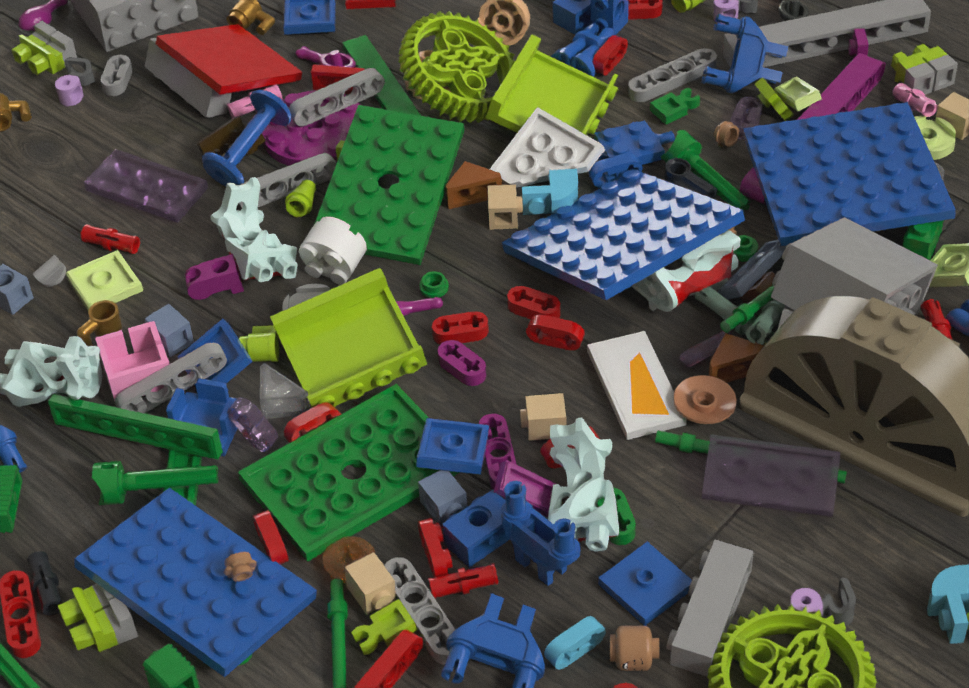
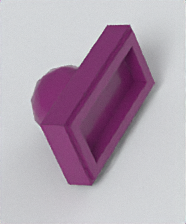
(537, 488)

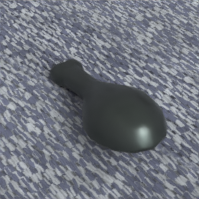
(792, 10)

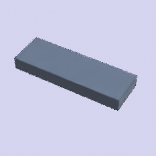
(752, 270)

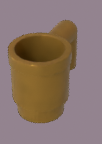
(246, 12)
(5, 111)
(103, 320)

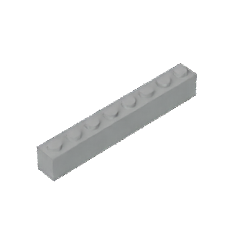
(833, 29)

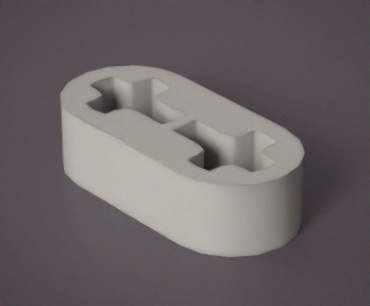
(116, 75)

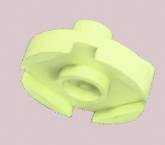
(942, 136)

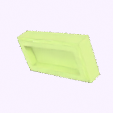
(797, 93)

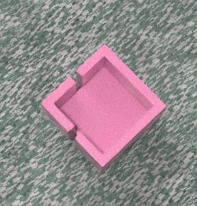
(125, 369)

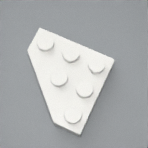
(543, 146)

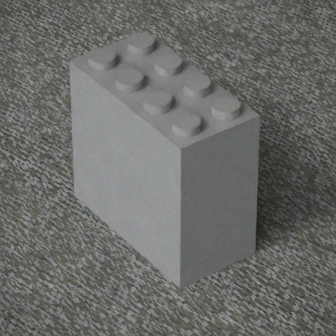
(126, 21)
(853, 263)

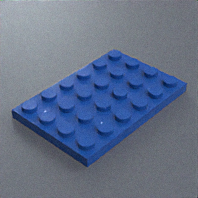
(171, 573)

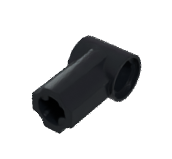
(679, 173)

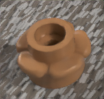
(726, 134)
(239, 566)

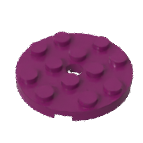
(297, 143)

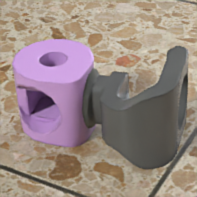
(731, 7)
(70, 86)
(813, 602)

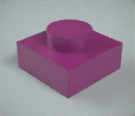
(859, 43)

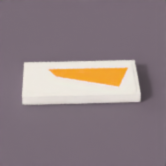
(635, 385)

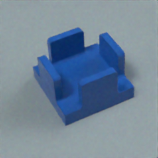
(205, 409)

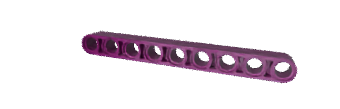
(840, 96)

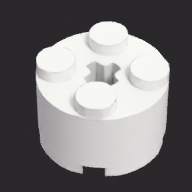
(332, 250)

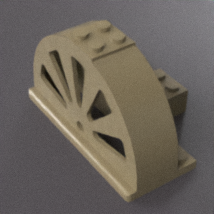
(873, 362)

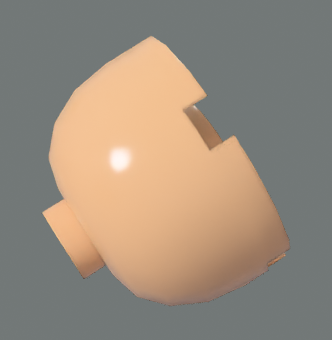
(507, 18)

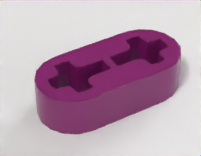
(458, 365)

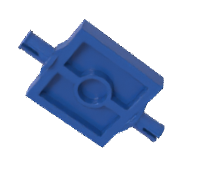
(634, 139)

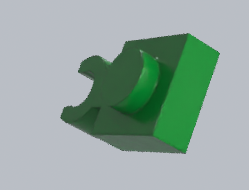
(674, 107)

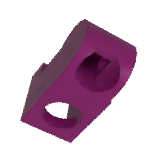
(213, 277)

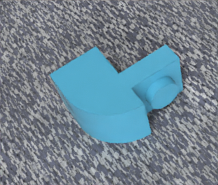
(549, 198)
(951, 601)

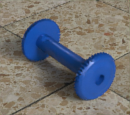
(269, 109)

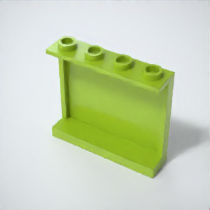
(553, 87)
(348, 340)

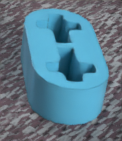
(574, 642)

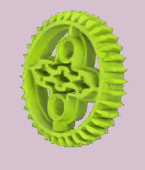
(454, 64)
(790, 665)

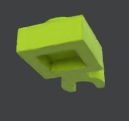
(770, 97)
(386, 626)

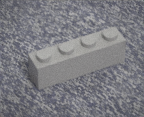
(185, 83)
(711, 606)

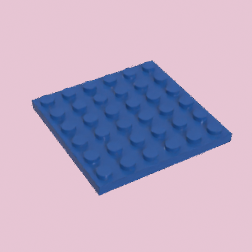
(849, 166)
(622, 233)

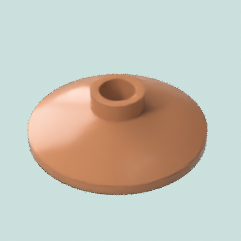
(704, 399)

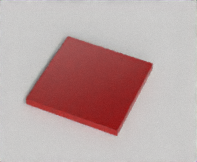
(228, 58)

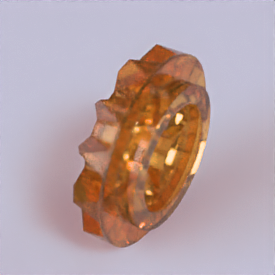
(336, 552)

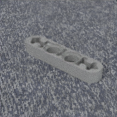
(364, 84)
(647, 87)
(287, 174)
(169, 378)
(425, 608)

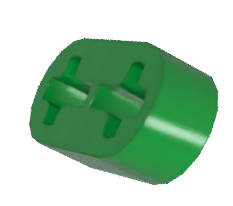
(625, 518)

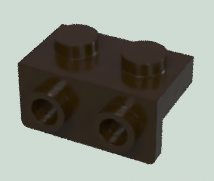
(223, 138)

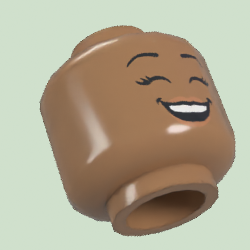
(633, 648)

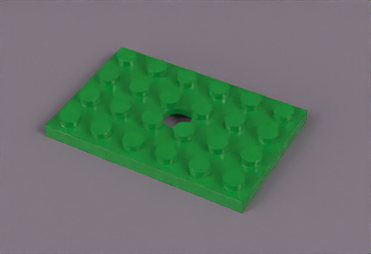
(414, 149)
(305, 479)

